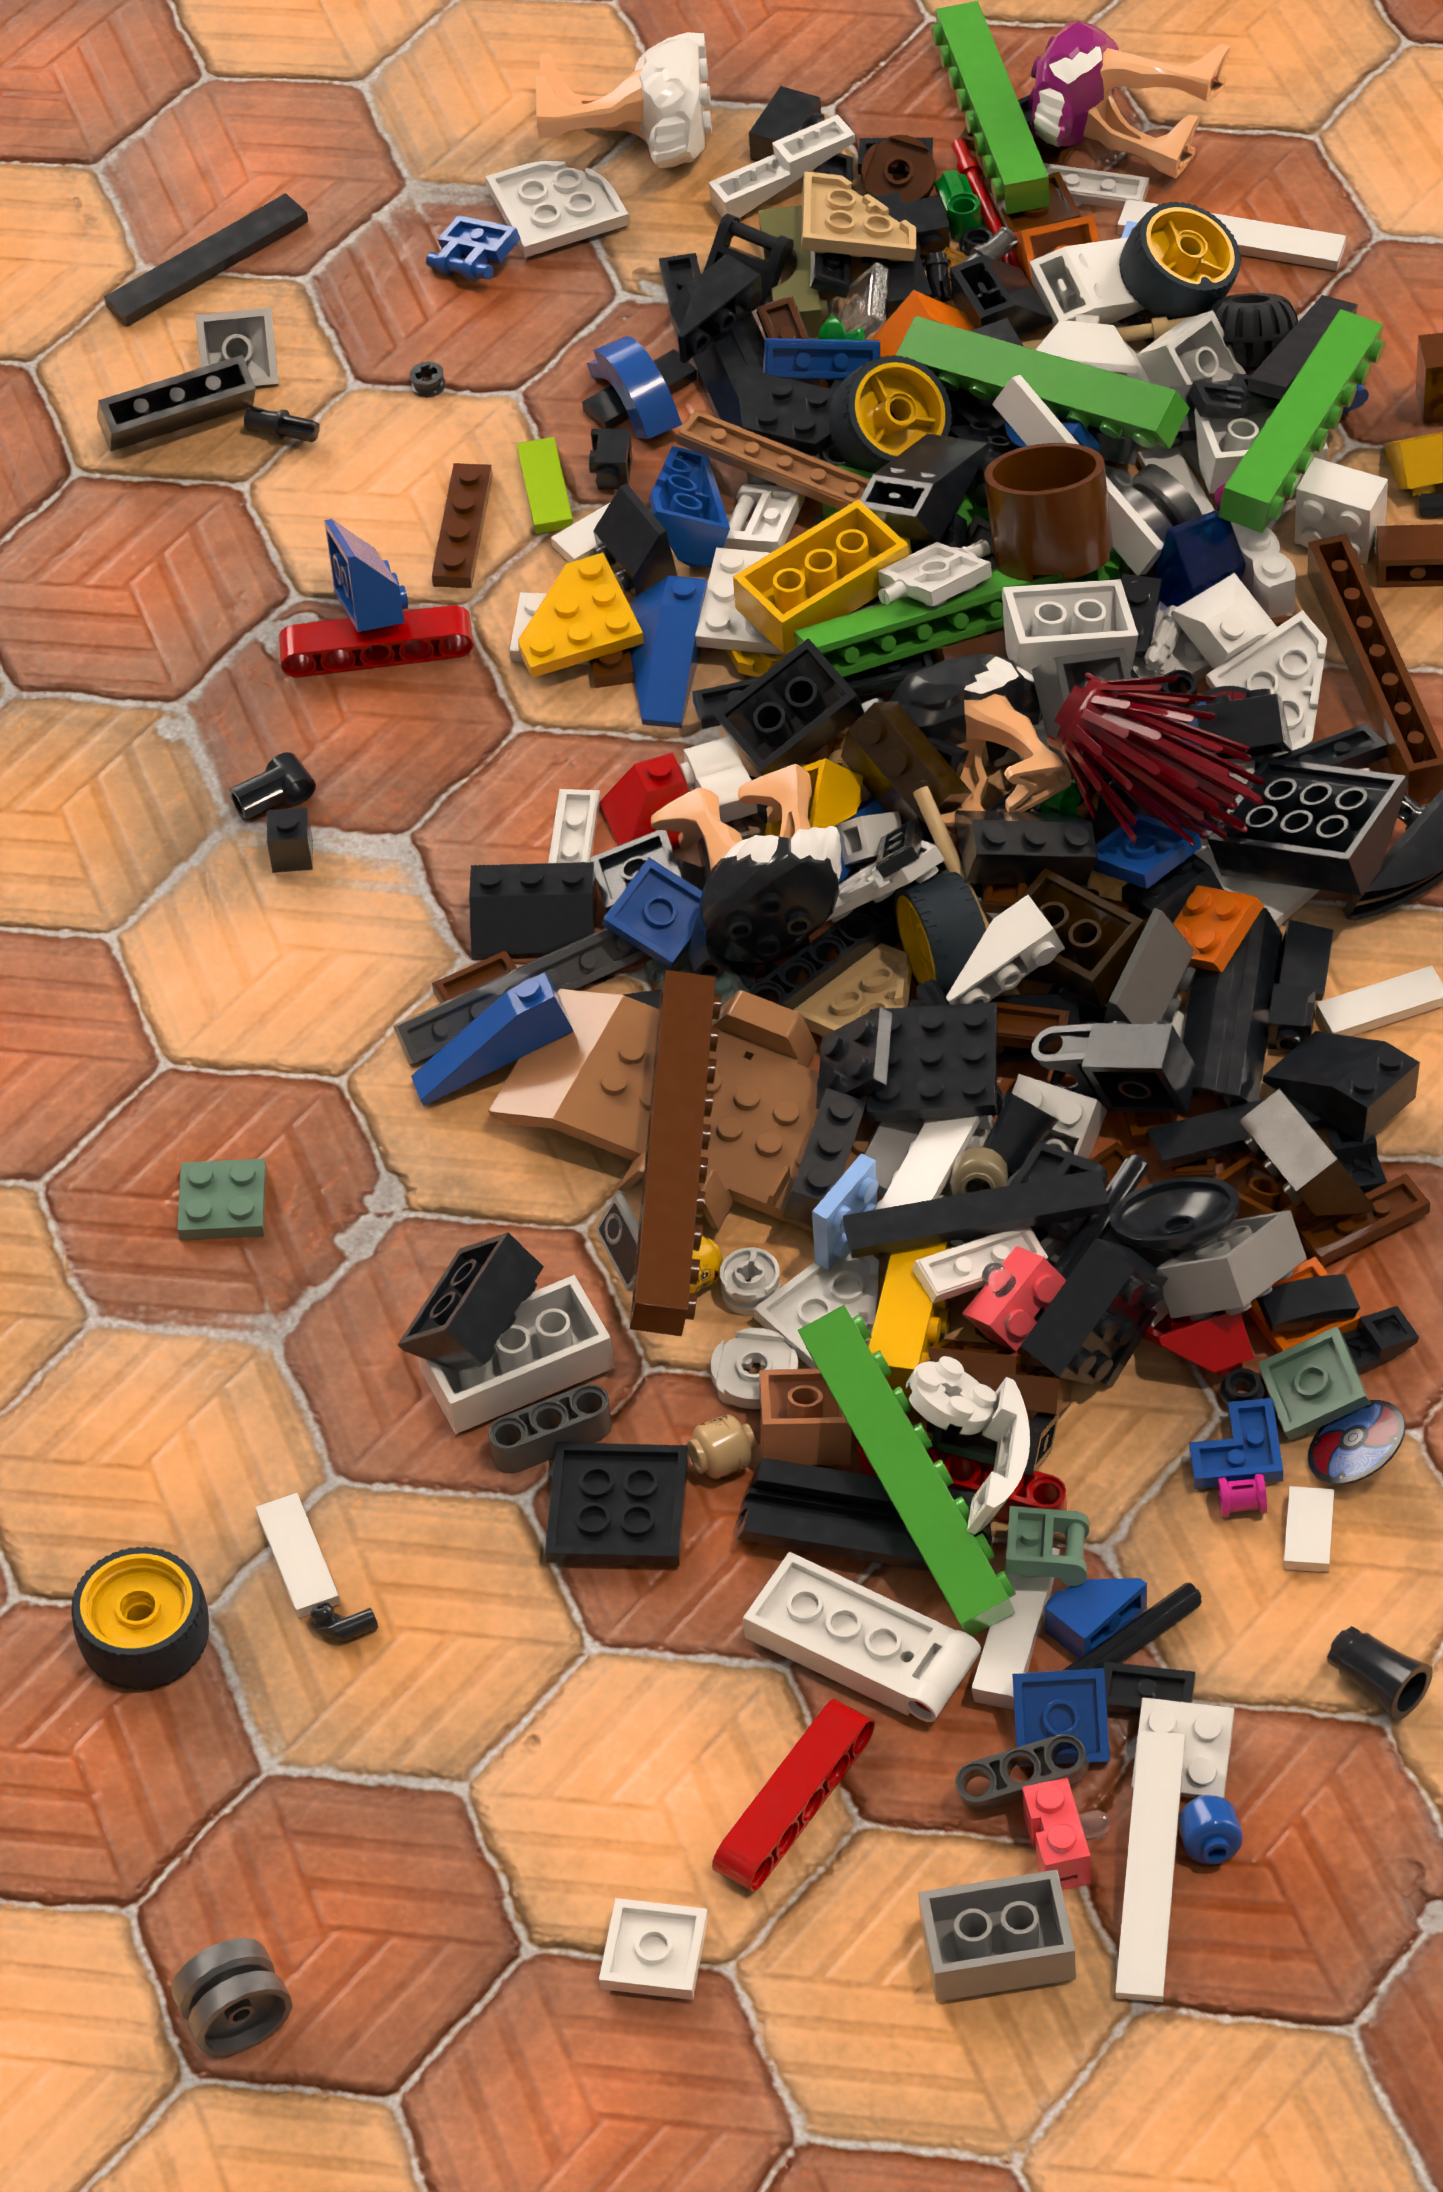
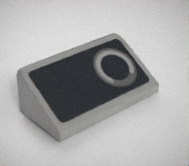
(619, 1237)

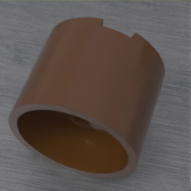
(1049, 511)

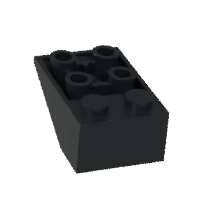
(924, 485)

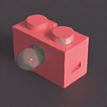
(1013, 1297)
(1061, 1832)

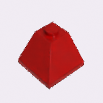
(639, 795)
(1212, 1343)

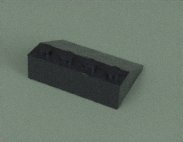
(1315, 827)

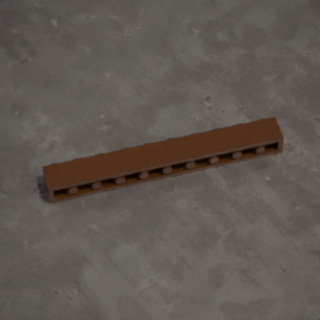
(674, 1154)

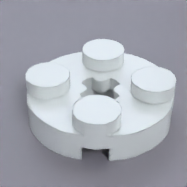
(749, 1347)
(950, 1395)

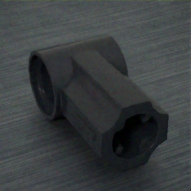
(282, 781)

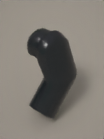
(339, 1627)

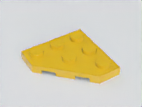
(579, 619)

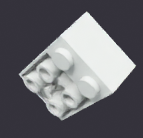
(1084, 282)
(1077, 1114)

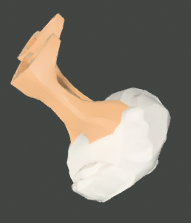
(656, 102)

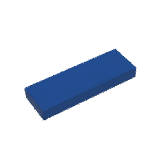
(817, 357)

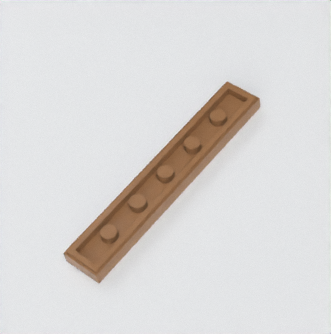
(771, 460)

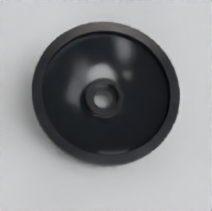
(1175, 1214)

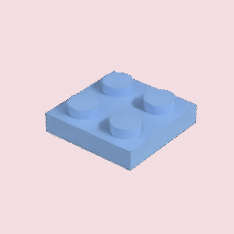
(850, 1195)

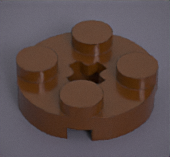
(889, 155)

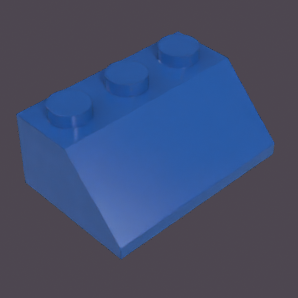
(363, 581)

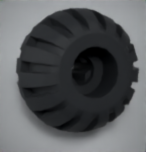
(1254, 324)

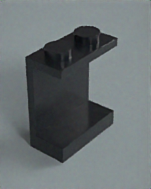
(984, 1449)

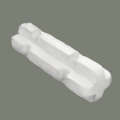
(1163, 642)

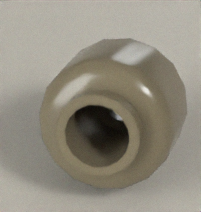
(978, 1171)

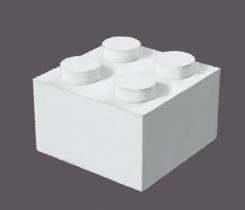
(1339, 502)

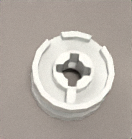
(744, 1265)

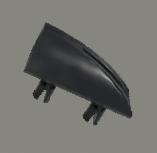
(1410, 865)

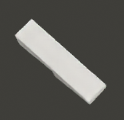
(799, 152)
(1012, 1641)

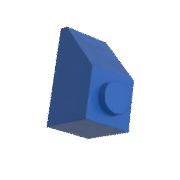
(1093, 1611)

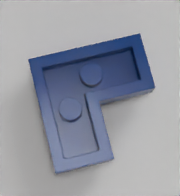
(1249, 1451)

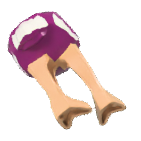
(1078, 86)

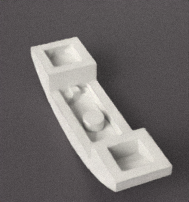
(1011, 1430)

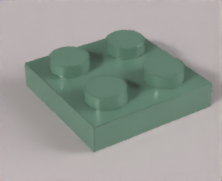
(222, 1199)
(1313, 1383)

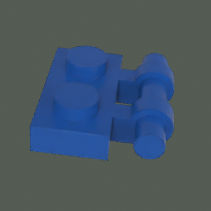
(478, 241)

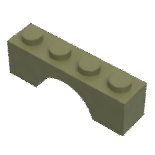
(788, 222)

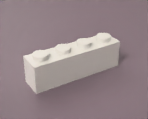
(931, 1159)

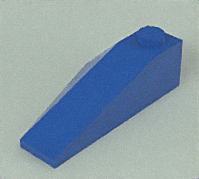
(690, 507)
(669, 655)
(506, 1031)

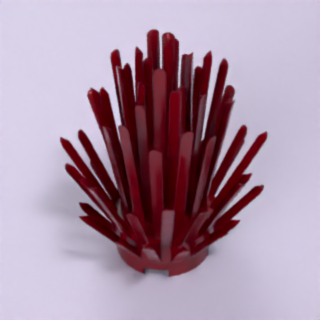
(1128, 736)

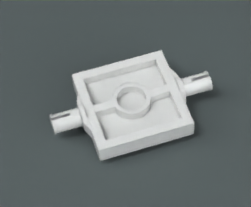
(935, 573)

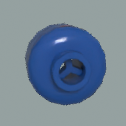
(1210, 1826)

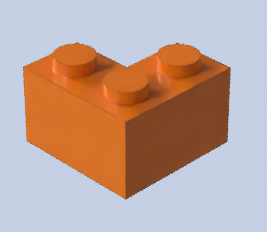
(920, 305)

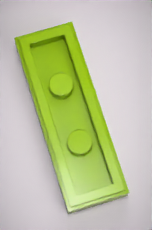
(544, 485)

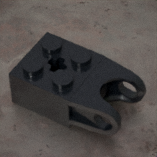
(1122, 1065)

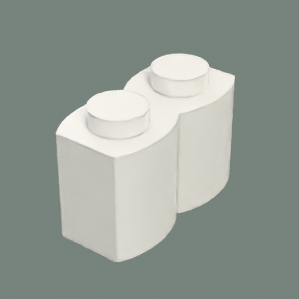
(1267, 572)
(720, 770)

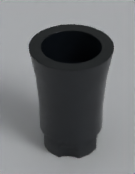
(1018, 1130)
(1380, 1671)

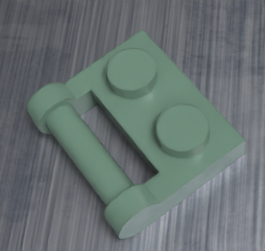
(1032, 1542)

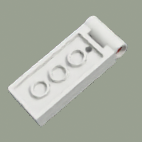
(860, 1638)

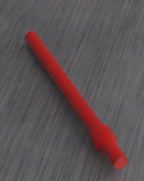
(970, 167)

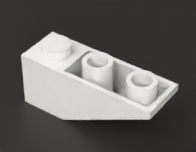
(1007, 952)

